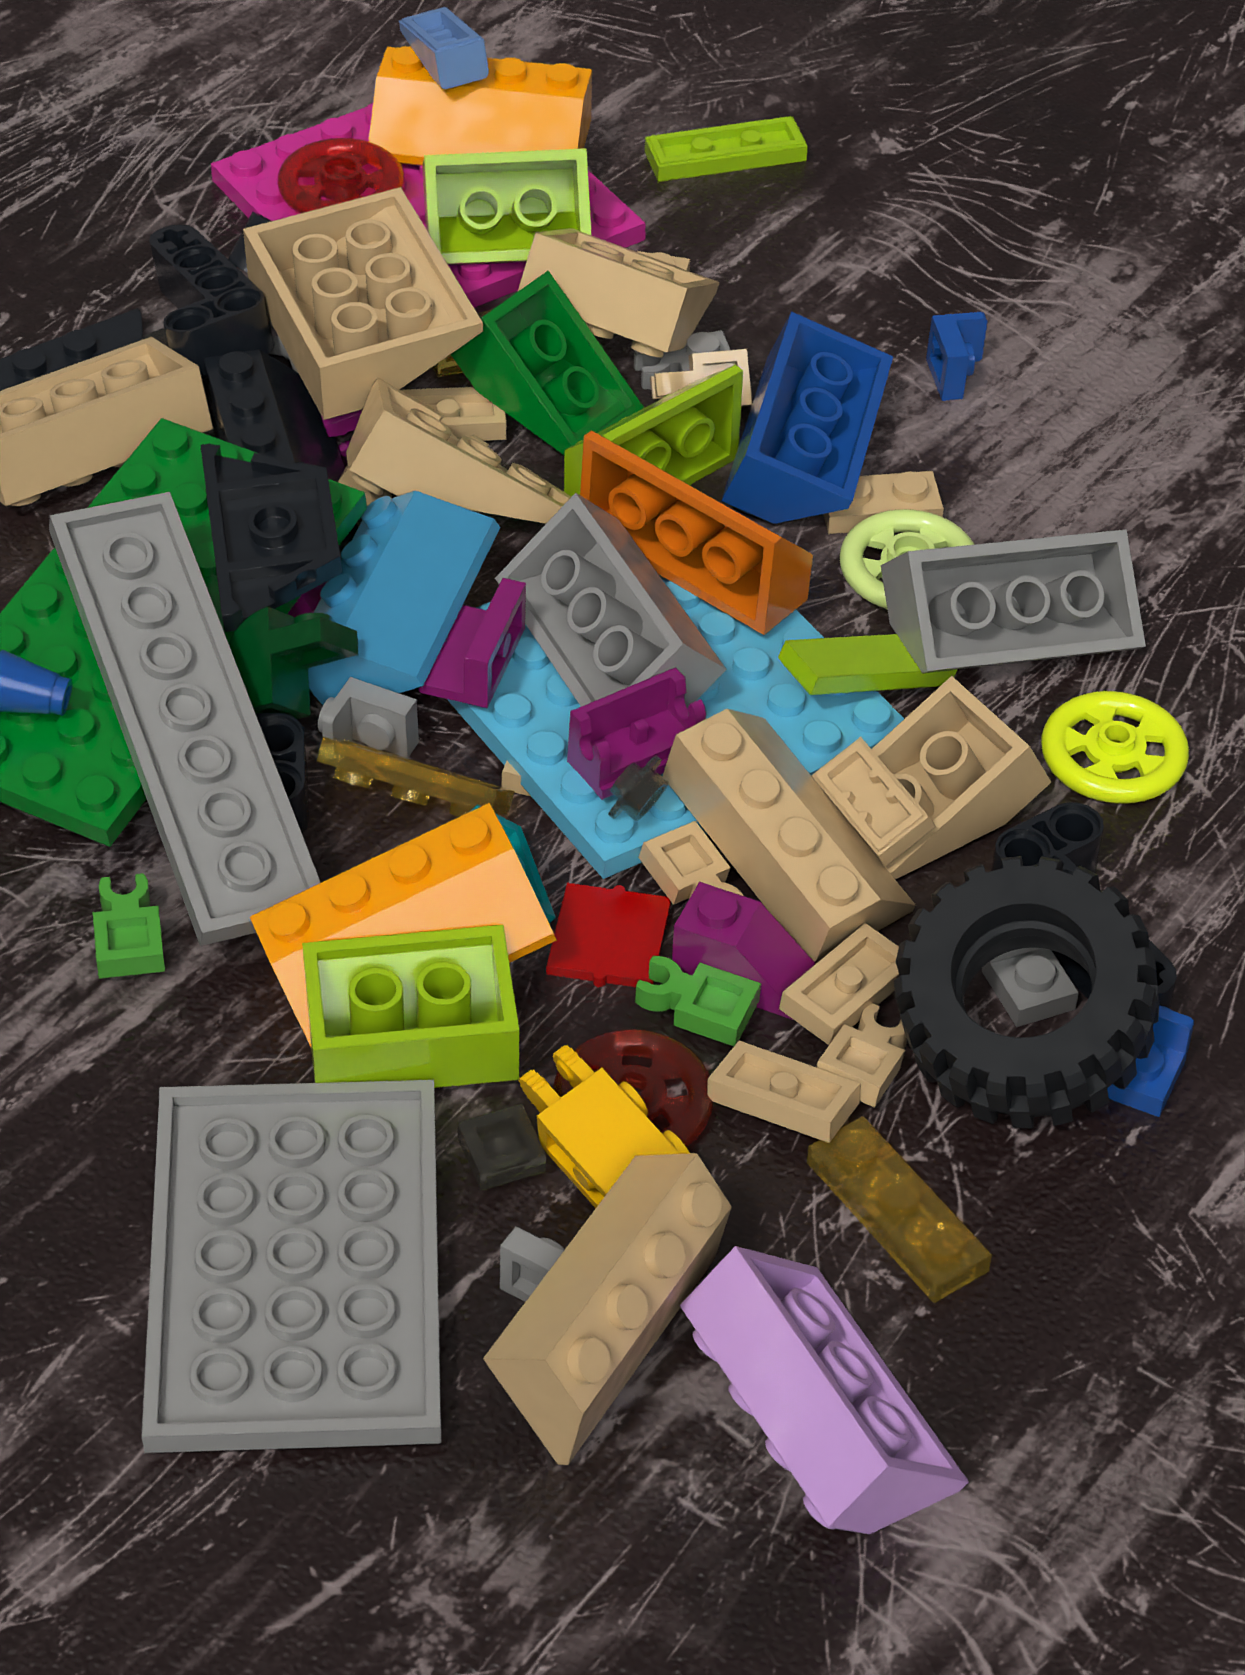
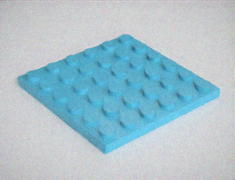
(532, 717)

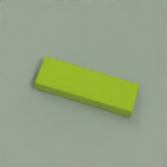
(725, 148)
(856, 665)

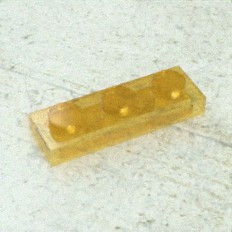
(411, 779)
(899, 1209)

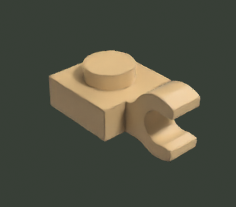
(701, 366)

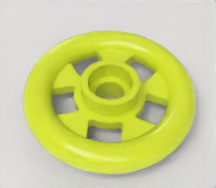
(1100, 745)

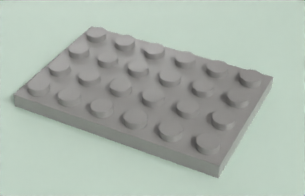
(293, 1268)

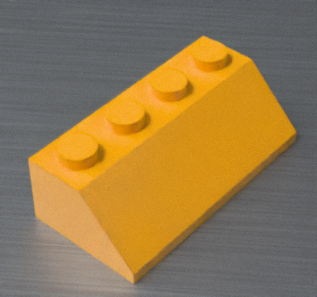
(508, 111)
(438, 881)

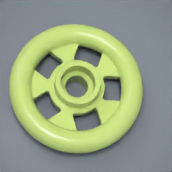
(916, 532)

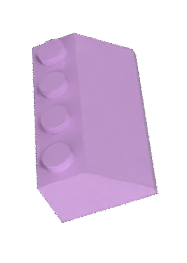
(819, 1392)

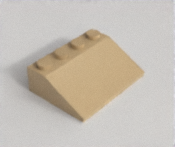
(358, 297)

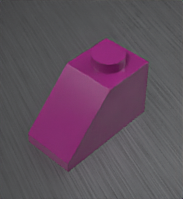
(740, 939)

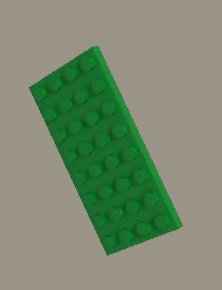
(78, 764)

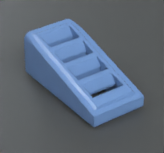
(446, 47)

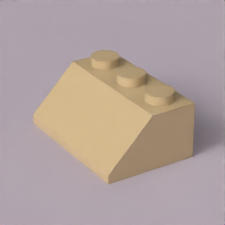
(622, 289)

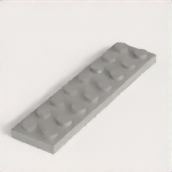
(183, 713)

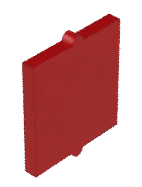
(607, 935)

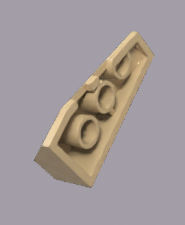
(408, 448)

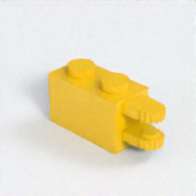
(594, 1126)

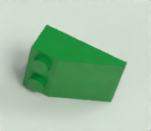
(546, 367)

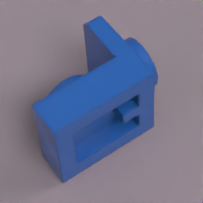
(953, 349)
(1161, 1068)

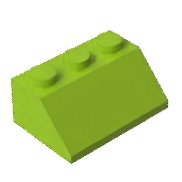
(495, 202)
(681, 433)
(413, 1008)

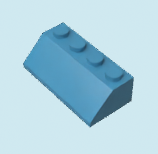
(401, 589)

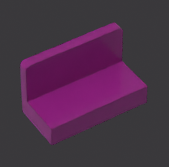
(479, 648)

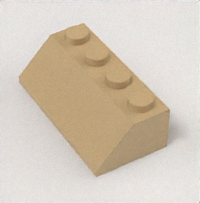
(93, 416)
(782, 832)
(610, 1297)

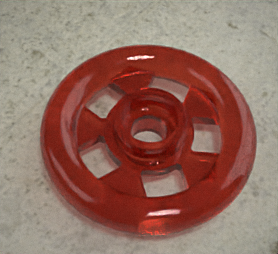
(336, 173)
(670, 1060)

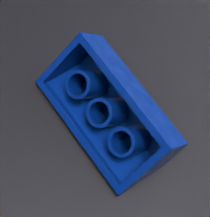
(808, 424)

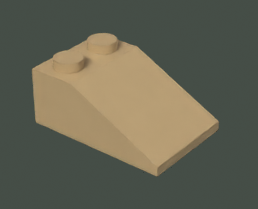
(960, 770)

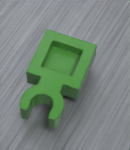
(127, 932)
(707, 1003)

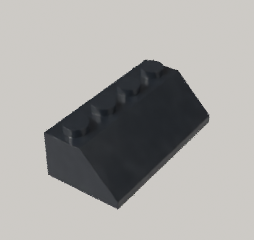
(269, 411)

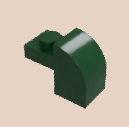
(277, 651)

